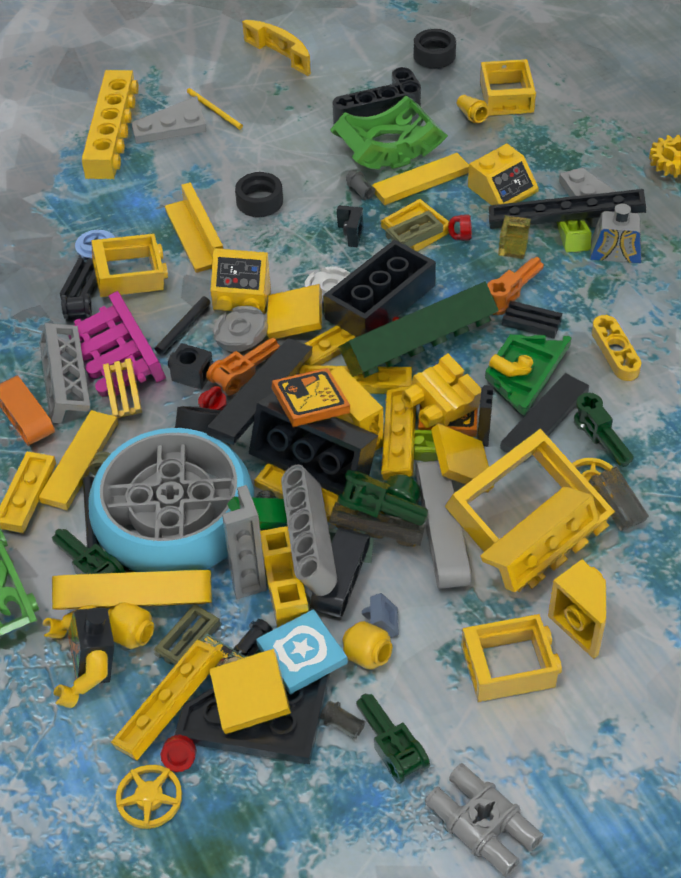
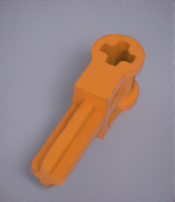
(510, 284)
(239, 369)

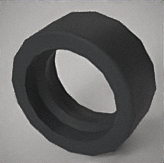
(434, 58)
(259, 182)
(195, 418)

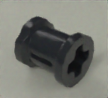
(76, 305)

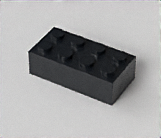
(380, 289)
(322, 447)

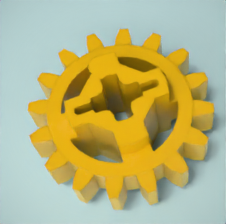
(667, 155)

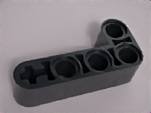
(379, 99)

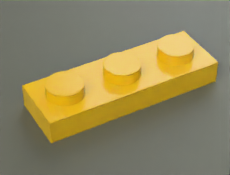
(25, 491)

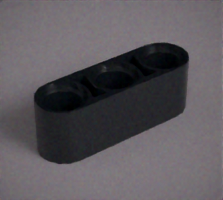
(349, 554)

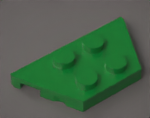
(524, 389)

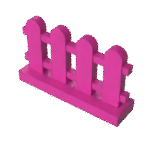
(116, 336)

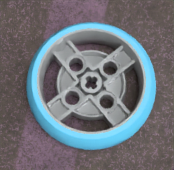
(169, 499)

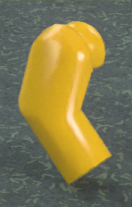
(509, 368)

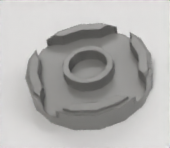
(240, 329)

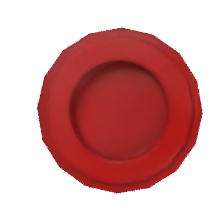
(465, 227)
(213, 399)
(178, 753)

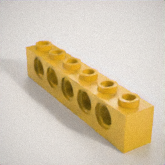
(110, 124)

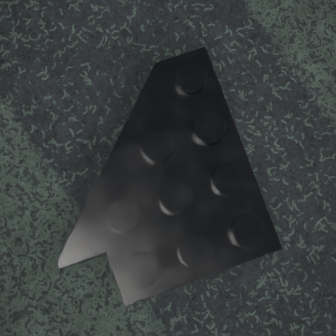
(281, 738)

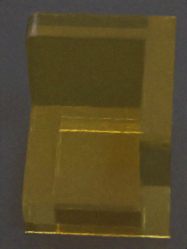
(514, 237)

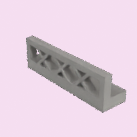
(56, 366)
(245, 547)

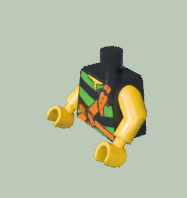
(90, 648)

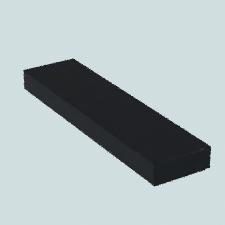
(547, 412)

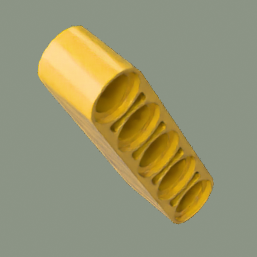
(135, 588)

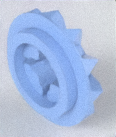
(83, 243)

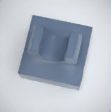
(382, 614)

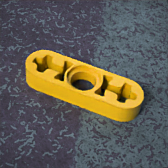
(632, 366)

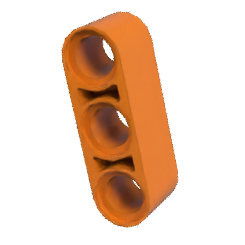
(24, 411)

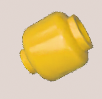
(130, 625)
(367, 645)

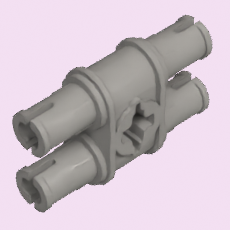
(482, 835)

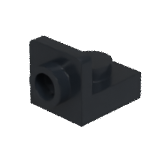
(351, 221)

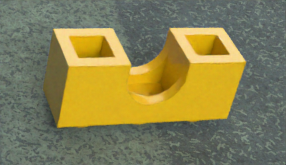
(285, 589)

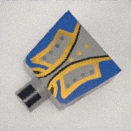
(617, 236)

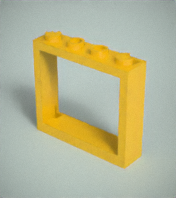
(556, 465)

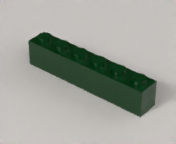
(418, 329)

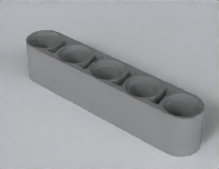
(442, 529)
(308, 531)

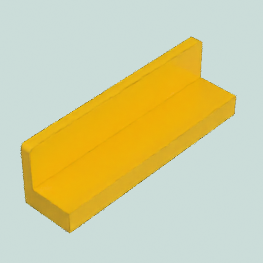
(194, 229)
(541, 536)

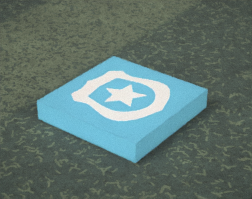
(303, 650)

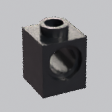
(190, 365)

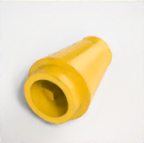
(473, 108)

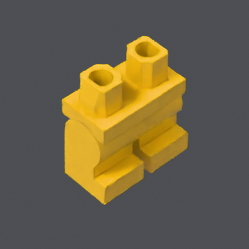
(442, 393)

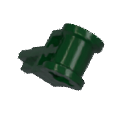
(598, 426)
(372, 497)
(85, 559)
(393, 743)

